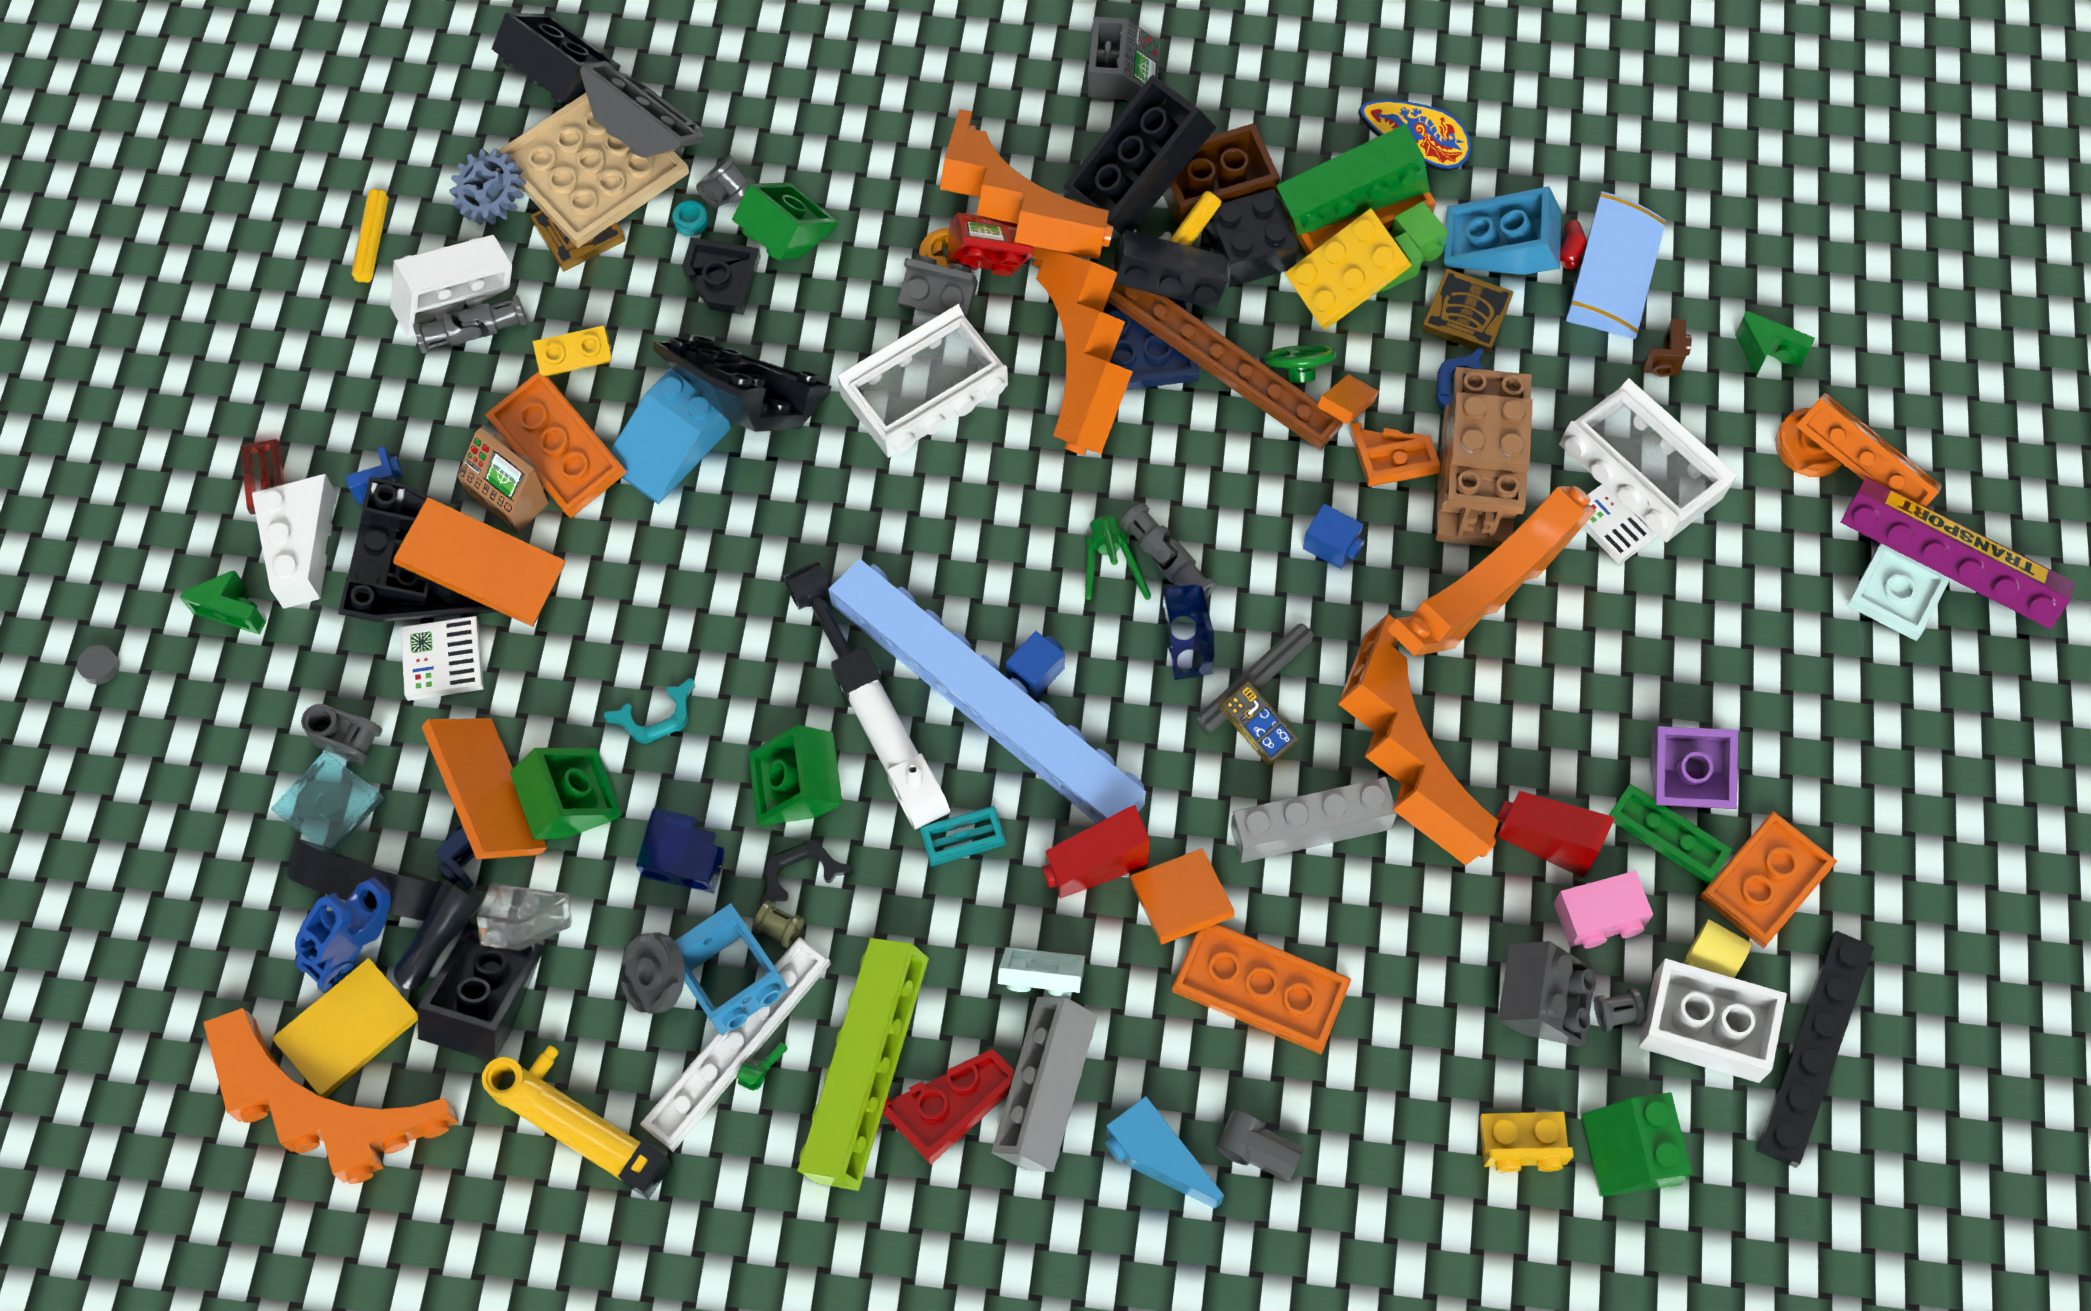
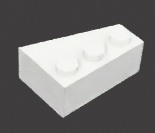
(447, 278)
(294, 537)

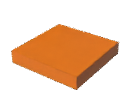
(1182, 896)

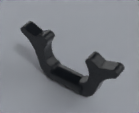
(805, 850)

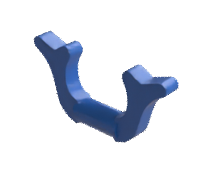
(1445, 372)

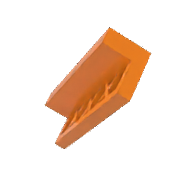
(1866, 451)

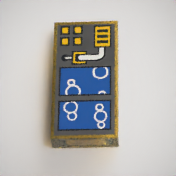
(1258, 723)

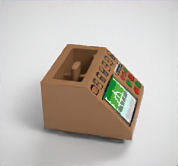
(502, 481)

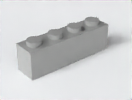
(1313, 820)
(1044, 1084)

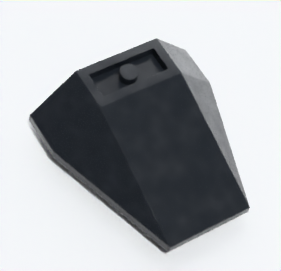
(744, 387)
(377, 586)

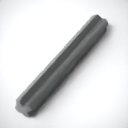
(1258, 673)

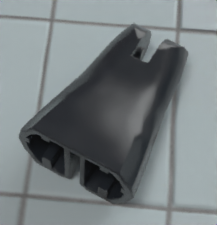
(445, 919)

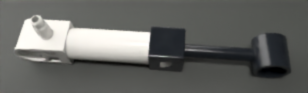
(863, 691)

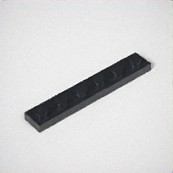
(1815, 1049)

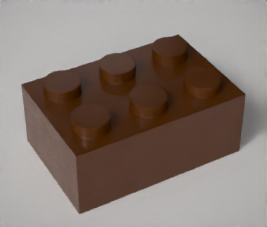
(1226, 165)

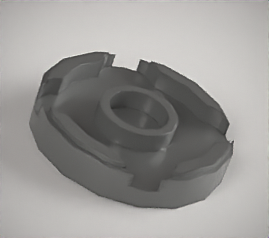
(653, 973)

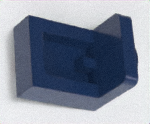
(454, 855)

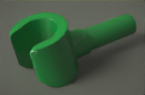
(753, 1076)

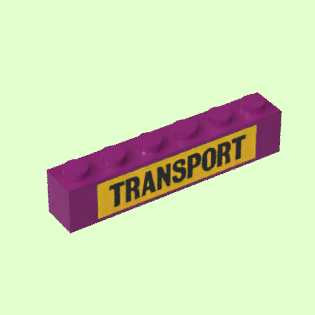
(1959, 553)

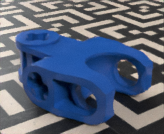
(333, 939)

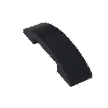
(334, 873)

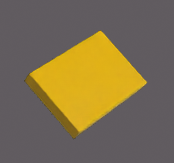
(345, 1028)

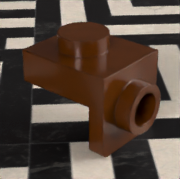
(1672, 356)

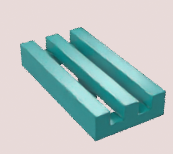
(967, 849)

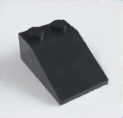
(477, 996)

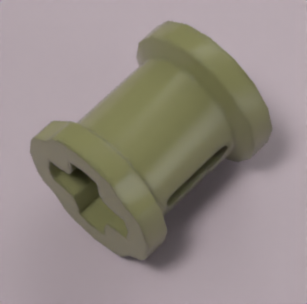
(777, 924)

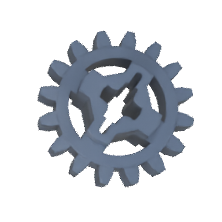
(487, 186)

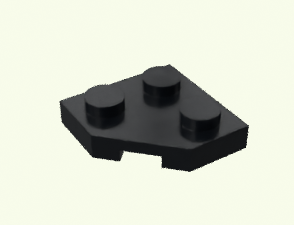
(721, 273)

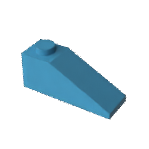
(1156, 1151)

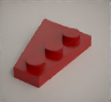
(946, 1108)

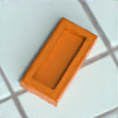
(1347, 399)

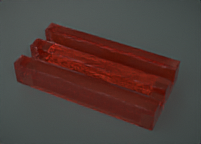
(248, 472)

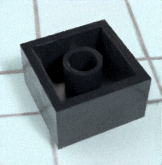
(1253, 237)

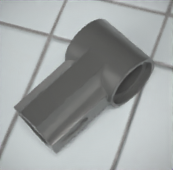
(1248, 1142)

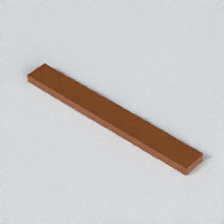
(1227, 363)

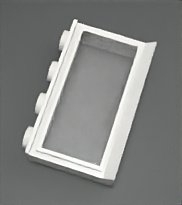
(922, 381)
(1648, 460)

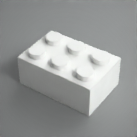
(1713, 1020)

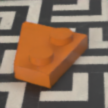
(1393, 455)

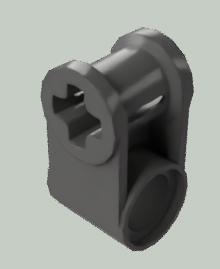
(723, 183)
(346, 736)

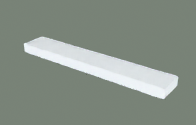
(724, 1055)

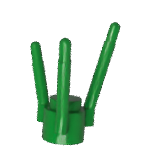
(1107, 540)

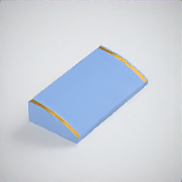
(1616, 266)

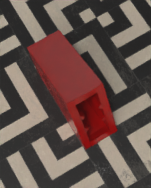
(1554, 831)
(1098, 854)

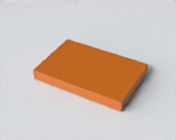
(1768, 879)

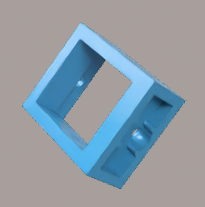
(709, 939)

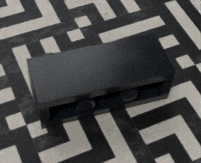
(1170, 269)

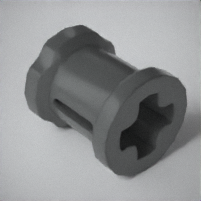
(1631, 1001)

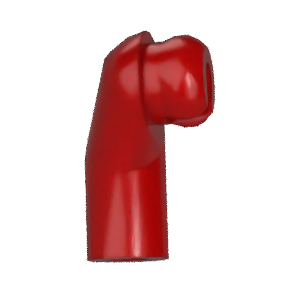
(1573, 245)

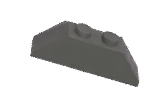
(636, 112)

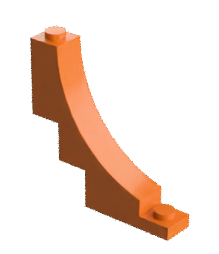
(1005, 195)
(1092, 382)
(1452, 613)
(1429, 793)

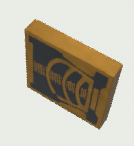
(565, 251)
(1467, 311)

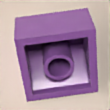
(1694, 767)

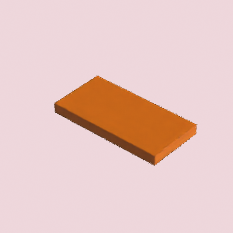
(560, 443)
(479, 562)
(481, 786)
(1262, 986)

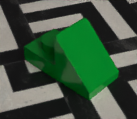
(1765, 337)
(221, 602)

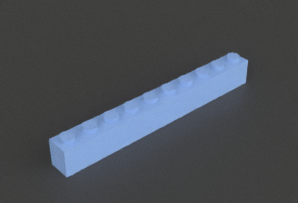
(984, 694)

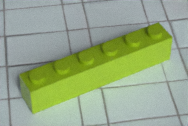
(863, 1064)

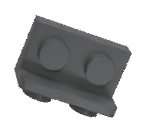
(936, 287)

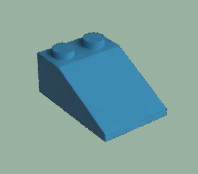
(1505, 233)
(667, 436)

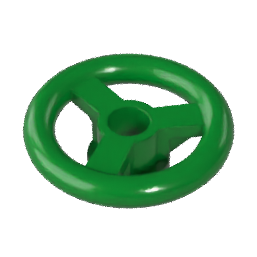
(1300, 360)

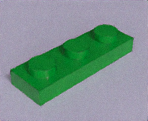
(1670, 834)

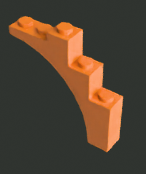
(351, 1134)

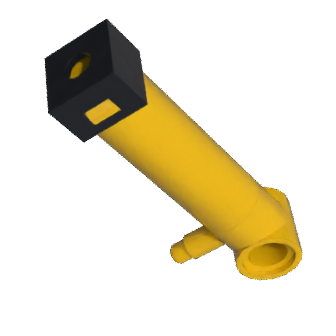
(574, 1125)

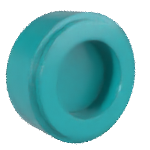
(690, 218)

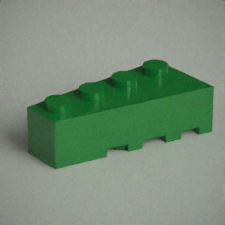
(1355, 181)

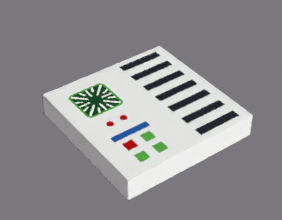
(1616, 526)
(442, 658)

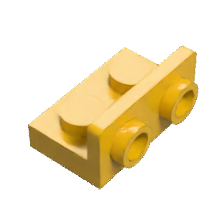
(572, 351)
(1525, 1140)

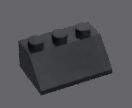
(547, 53)

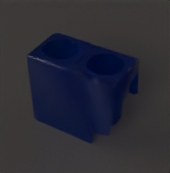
(1189, 602)
(679, 853)

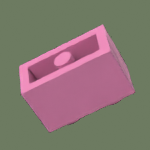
(1603, 910)

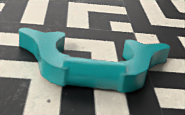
(655, 731)

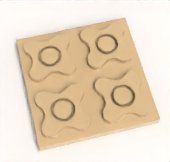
(585, 174)

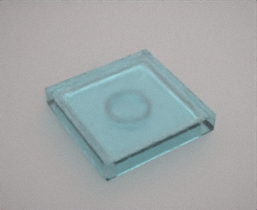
(327, 802)

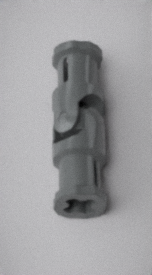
(449, 327)
(1165, 550)

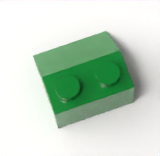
(782, 219)
(795, 776)
(564, 792)
(1636, 1145)

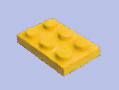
(1348, 269)

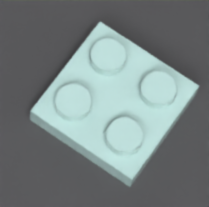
(1898, 592)
(1041, 969)

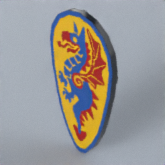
(1436, 132)

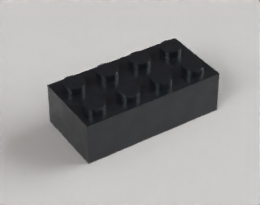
(1140, 155)

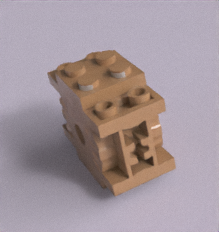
(1484, 457)

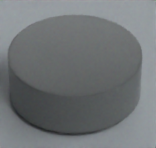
(98, 664)

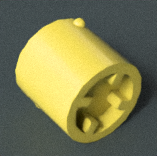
(1718, 950)

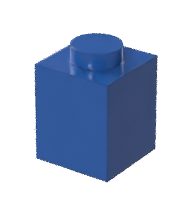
(1334, 537)
(1036, 663)

